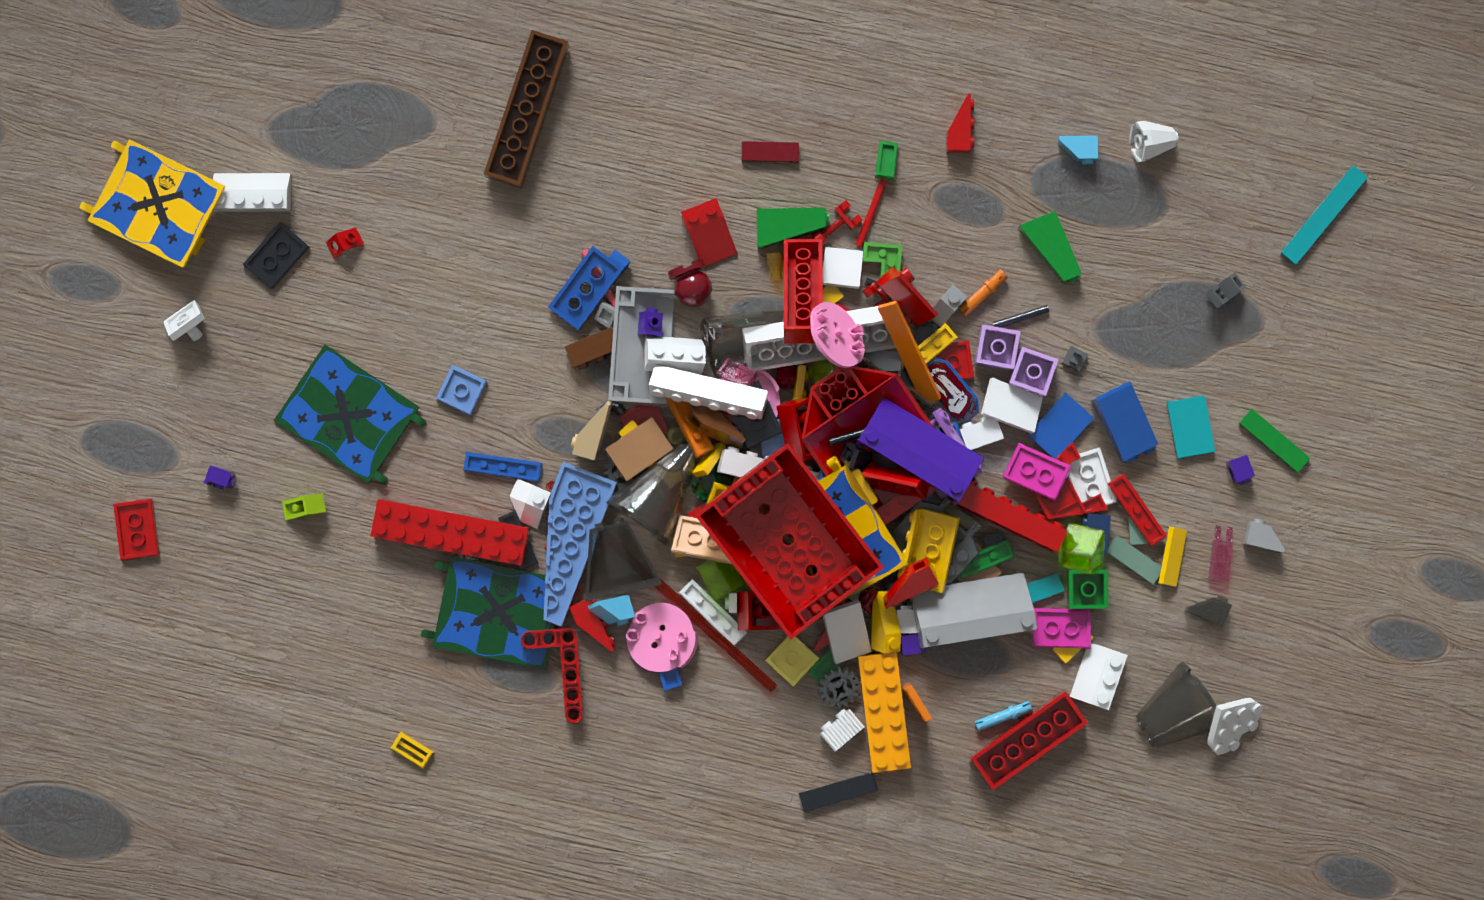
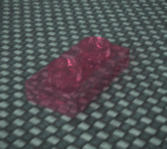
(737, 373)

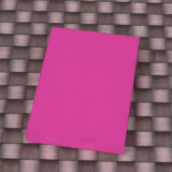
(1037, 472)
(1062, 628)

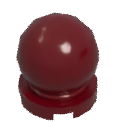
(691, 286)

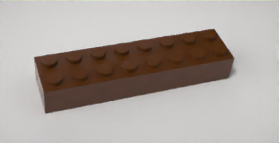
(526, 109)

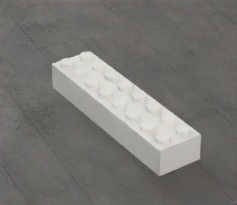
(766, 348)

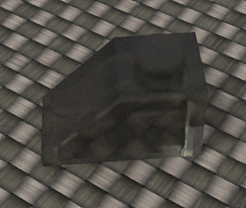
(1212, 610)

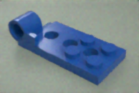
(612, 269)

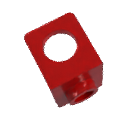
(345, 240)

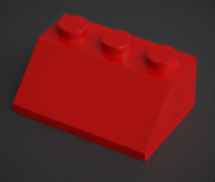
(910, 301)
(792, 420)
(895, 480)

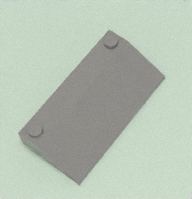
(627, 374)
(974, 610)

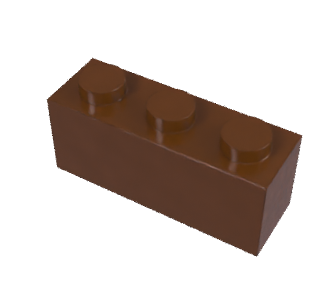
(590, 349)

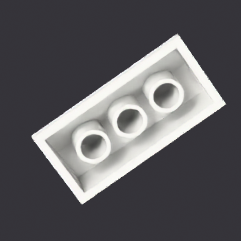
(254, 192)

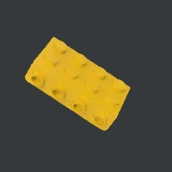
(932, 537)

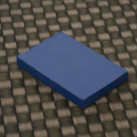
(1060, 426)

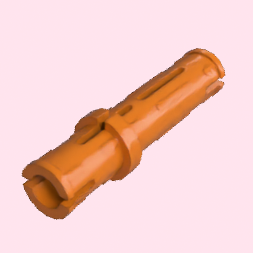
(988, 288)

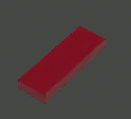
(770, 151)

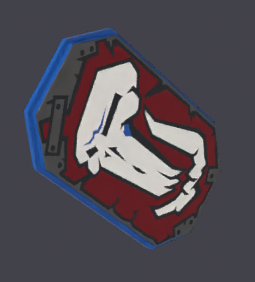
(954, 392)

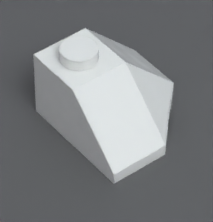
(529, 502)

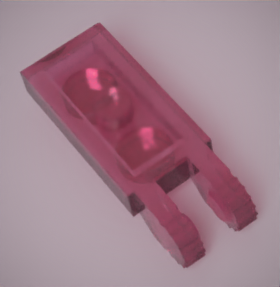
(1221, 555)

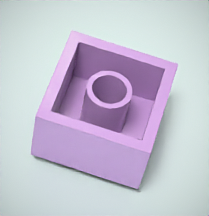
(997, 347)
(1033, 371)

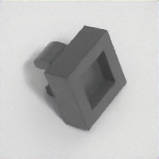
(1075, 358)

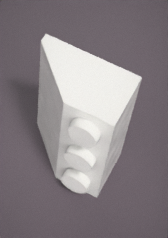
(675, 353)
(1098, 676)

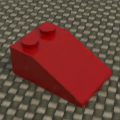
(709, 232)
(753, 614)

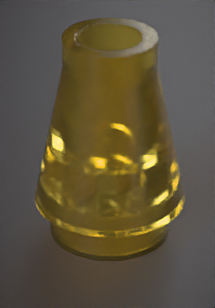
(775, 265)

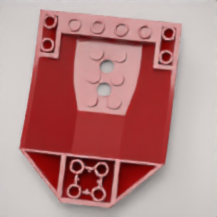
(845, 404)

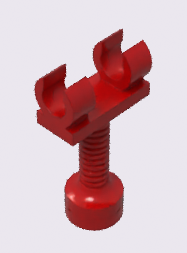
(842, 220)
(871, 289)

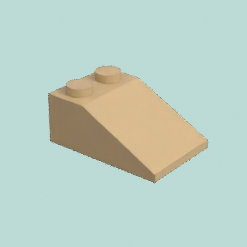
(590, 438)

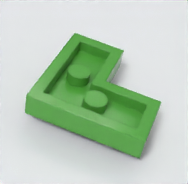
(887, 254)

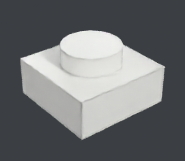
(731, 602)

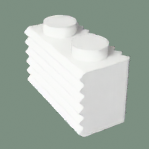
(842, 729)

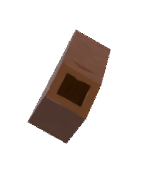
(716, 426)

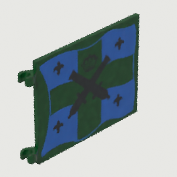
(347, 414)
(489, 610)

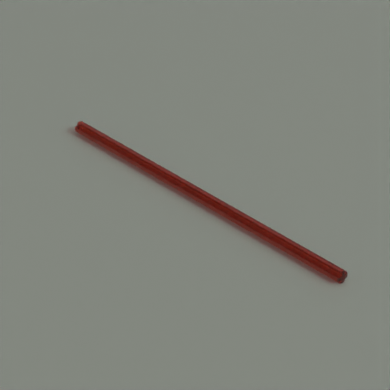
(708, 629)

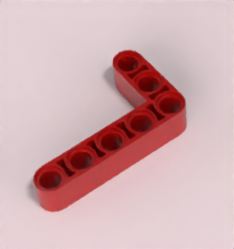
(565, 665)

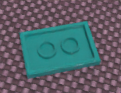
(1190, 426)

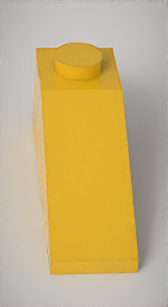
(885, 626)

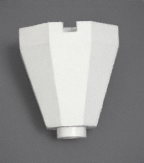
(1151, 140)

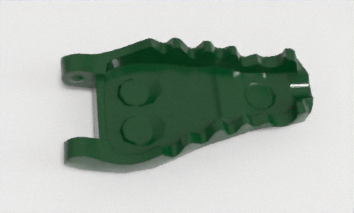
(702, 486)

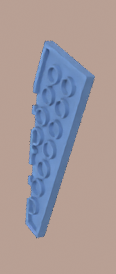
(574, 508)

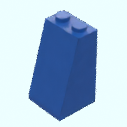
(1125, 422)

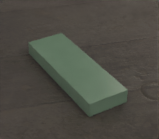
(1134, 559)

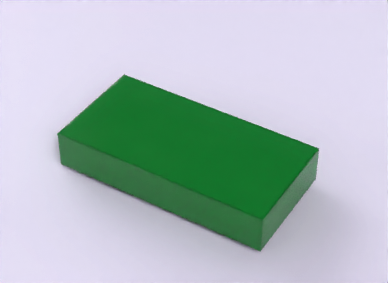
(886, 160)

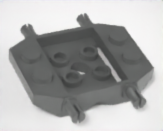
(961, 555)

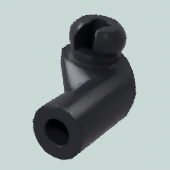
(616, 407)

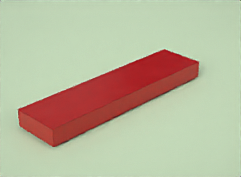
(1136, 510)

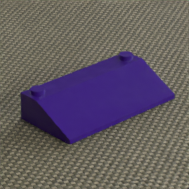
(921, 449)

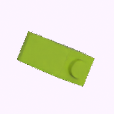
(304, 506)

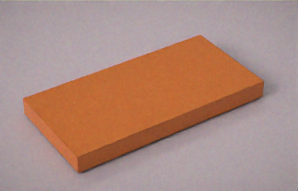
(916, 702)

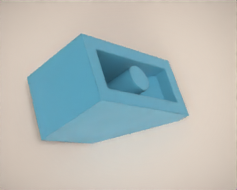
(1080, 148)
(614, 610)

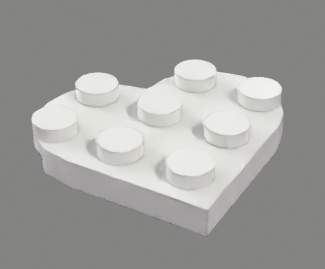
(1231, 722)

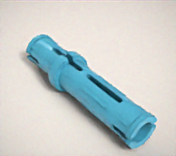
(1004, 716)

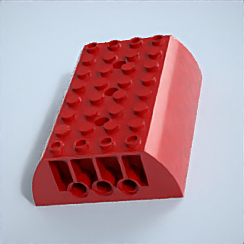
(819, 534)

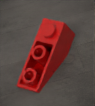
(959, 134)
(914, 580)
(592, 623)

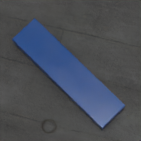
(502, 466)

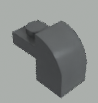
(1225, 290)

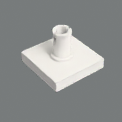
(185, 322)

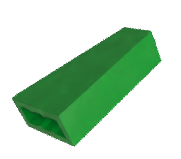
(788, 223)
(1052, 245)

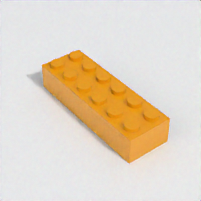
(884, 712)

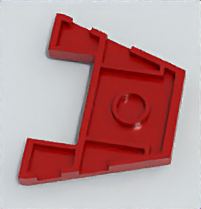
(1068, 501)

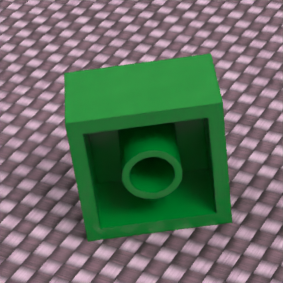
(1087, 590)

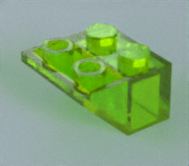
(1082, 549)

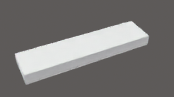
(712, 612)

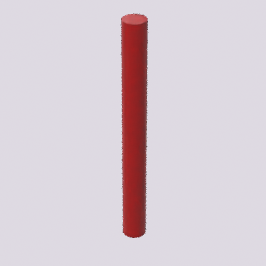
(871, 212)

